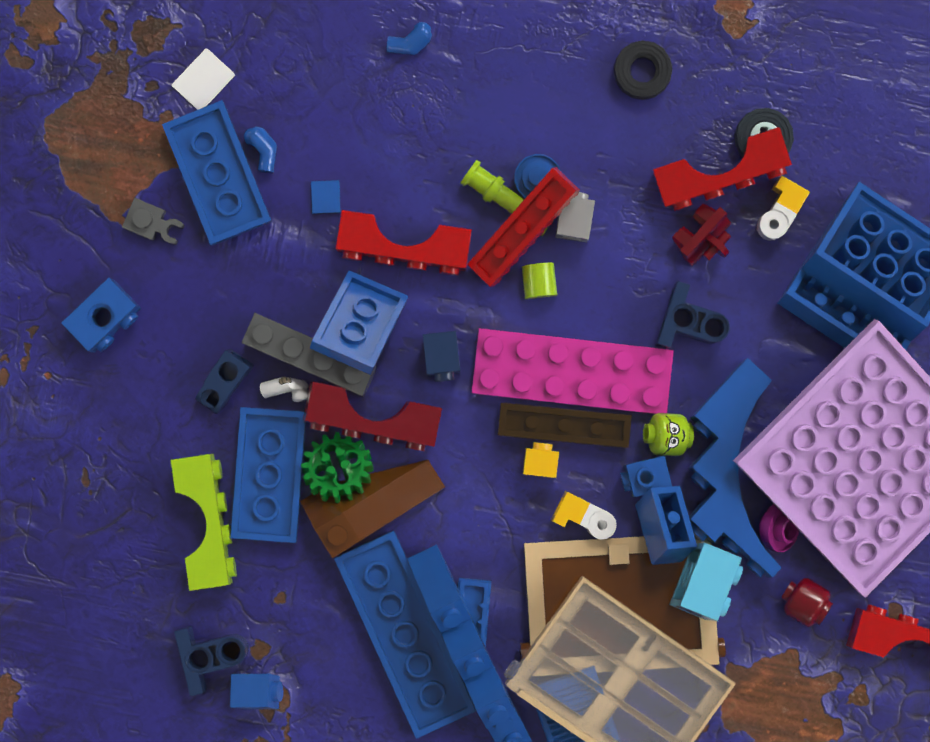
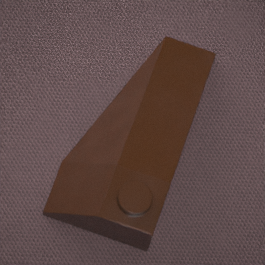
(383, 500)

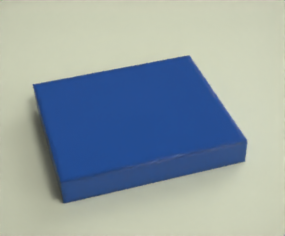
(325, 197)

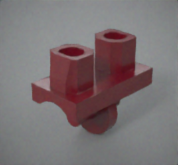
(708, 239)

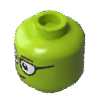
(668, 434)

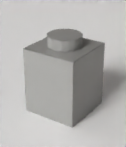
(576, 219)

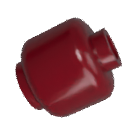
(807, 602)

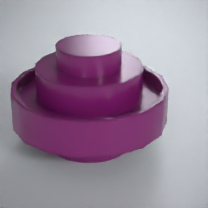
(777, 530)

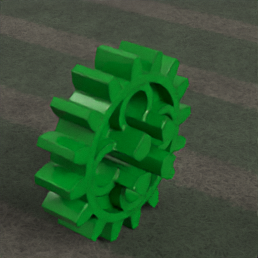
(353, 473)

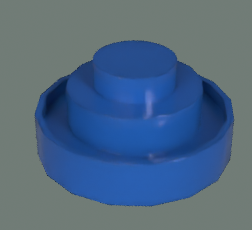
(531, 172)

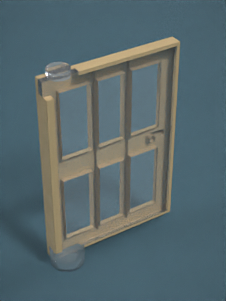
(616, 674)

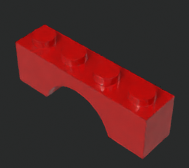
(764, 155)
(444, 249)
(878, 633)

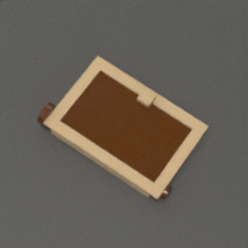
(624, 572)

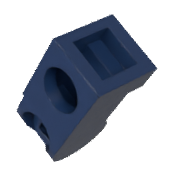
(223, 380)

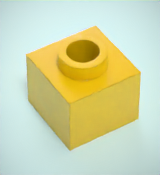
(541, 460)

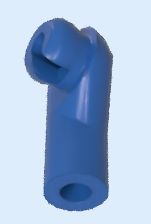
(413, 42)
(264, 145)

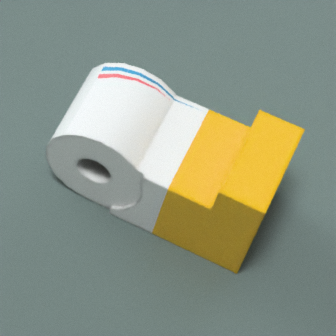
(783, 211)
(596, 520)

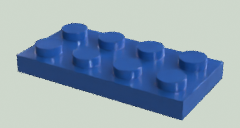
(216, 173)
(268, 475)

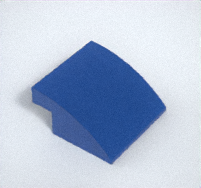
(865, 269)

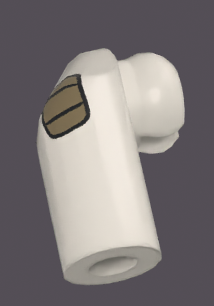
(285, 385)

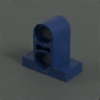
(698, 319)
(216, 656)

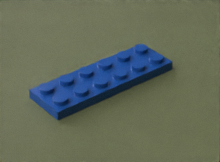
(404, 634)

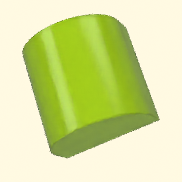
(539, 280)

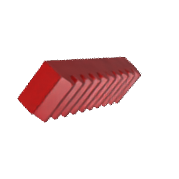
(523, 227)

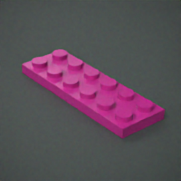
(572, 371)

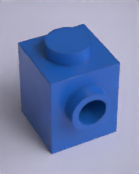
(644, 475)
(255, 691)

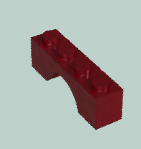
(412, 423)

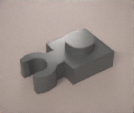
(148, 221)

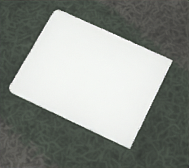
(203, 79)

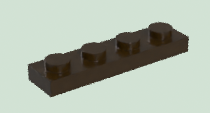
(564, 425)

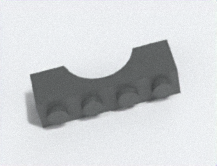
(295, 350)

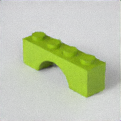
(210, 563)

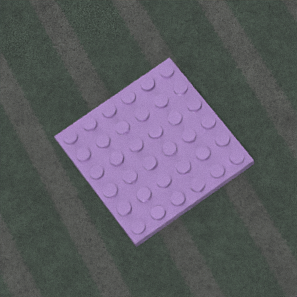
(853, 459)

